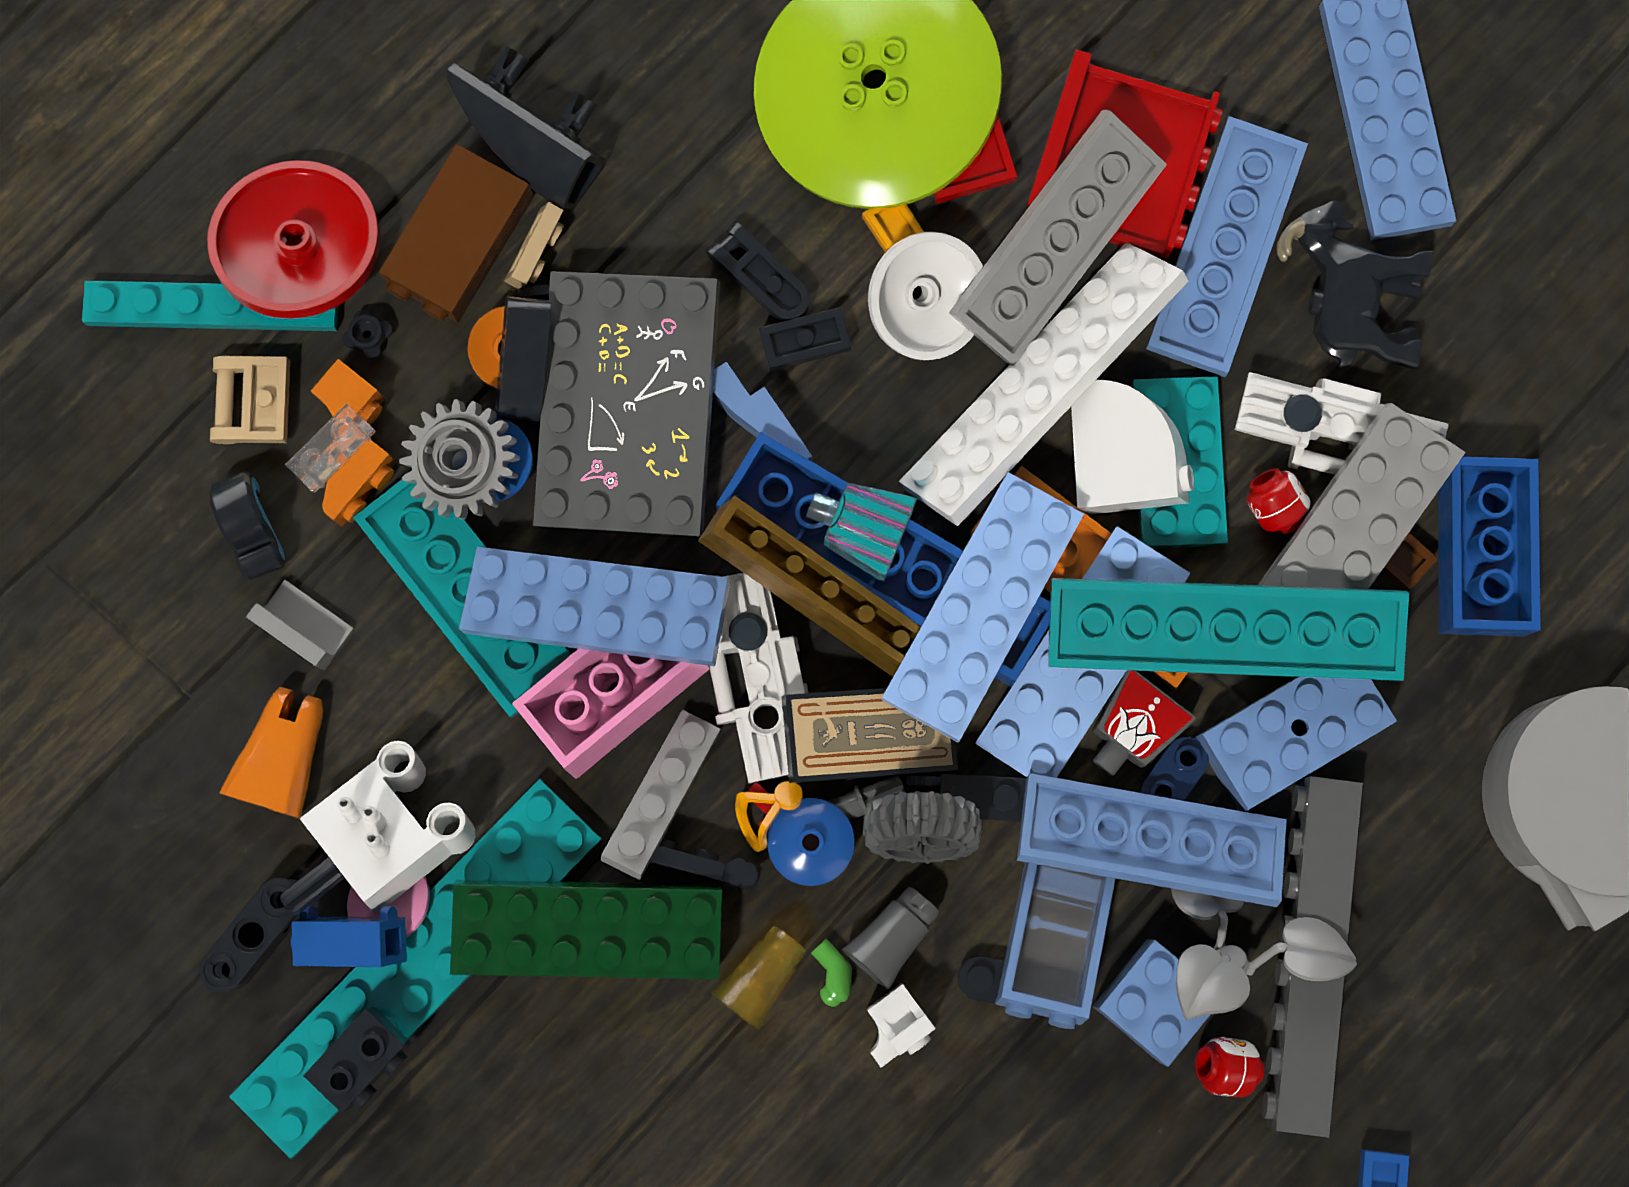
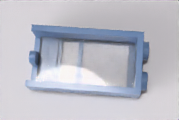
(1055, 944)

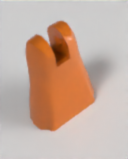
(278, 756)

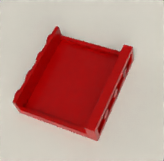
(1164, 119)

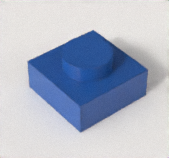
(1383, 1169)

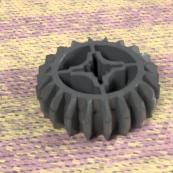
(922, 827)

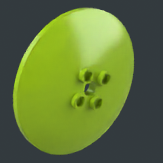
(884, 141)

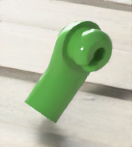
(838, 974)

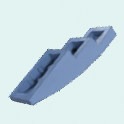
(754, 412)

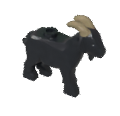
(1352, 289)

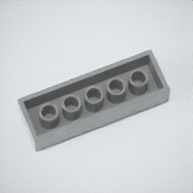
(1367, 506)

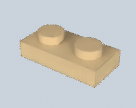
(543, 231)

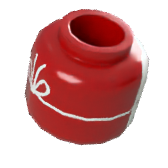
(1278, 501)
(1229, 1067)

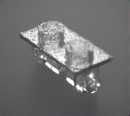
(330, 448)

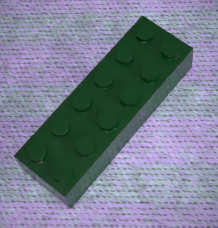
(585, 929)

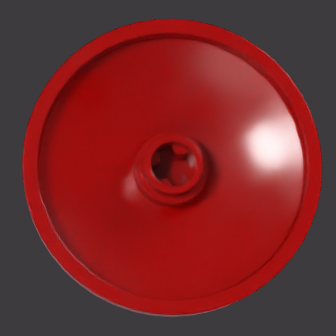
(294, 239)

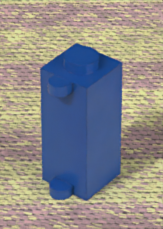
(349, 940)

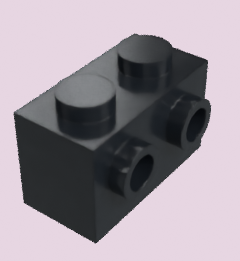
(358, 1060)

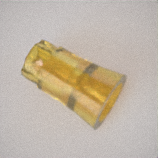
(760, 977)

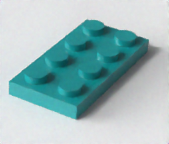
(1196, 414)

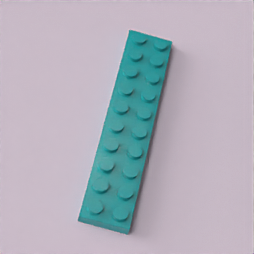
(530, 843)

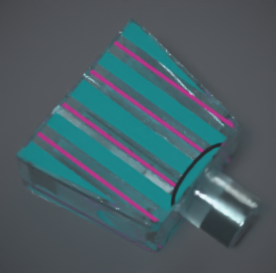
(864, 525)

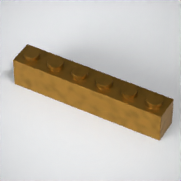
(810, 584)

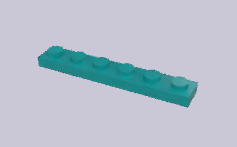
(184, 307)

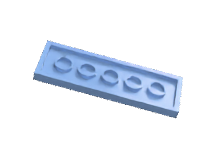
(982, 607)
(1053, 705)

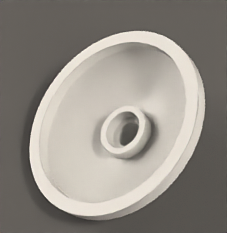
(944, 272)

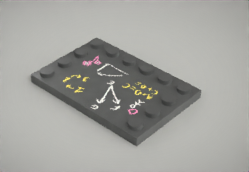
(627, 403)

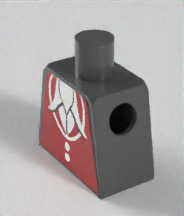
(1137, 723)

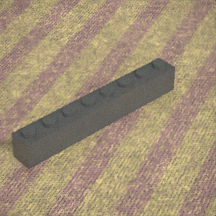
(1311, 1010)

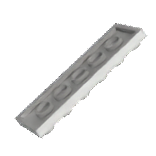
(1058, 237)

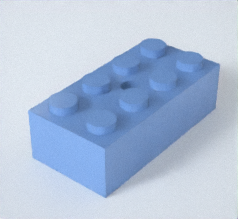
(1261, 755)

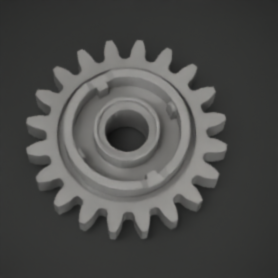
(434, 455)

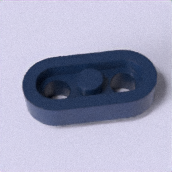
(1172, 773)

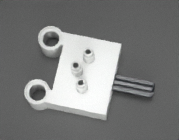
(375, 837)

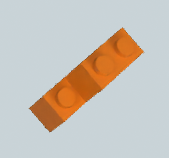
(370, 465)

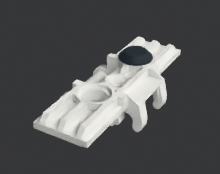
(1302, 413)
(769, 672)

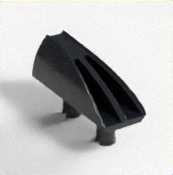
(534, 149)

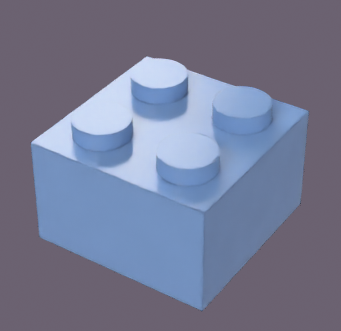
(1146, 1004)

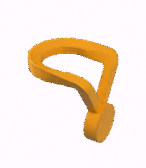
(786, 797)

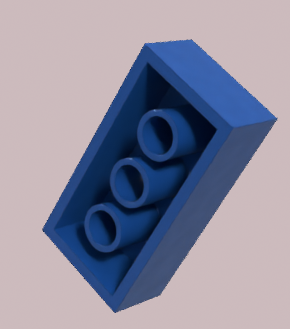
(1497, 506)

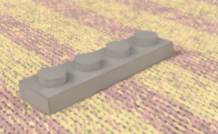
(660, 795)

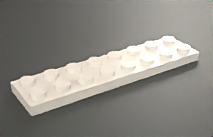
(1043, 382)

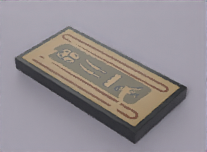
(858, 737)

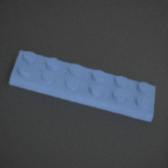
(1387, 116)
(1228, 245)
(595, 606)
(1152, 840)

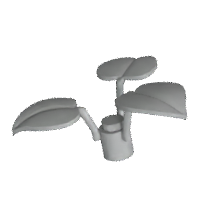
(1217, 977)

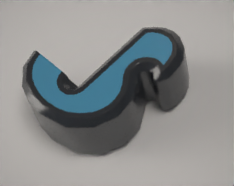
(246, 525)

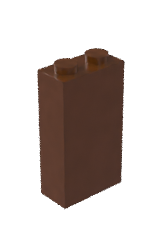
(456, 235)

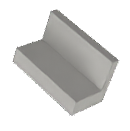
(302, 625)

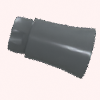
(892, 937)

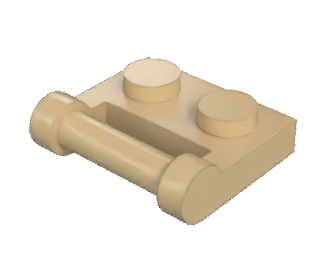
(263, 400)

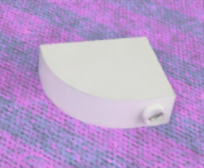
(1126, 452)

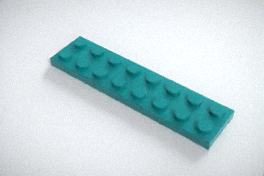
(1228, 629)

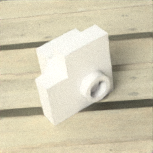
(900, 1025)

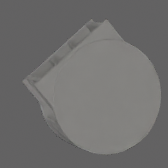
(1562, 801)

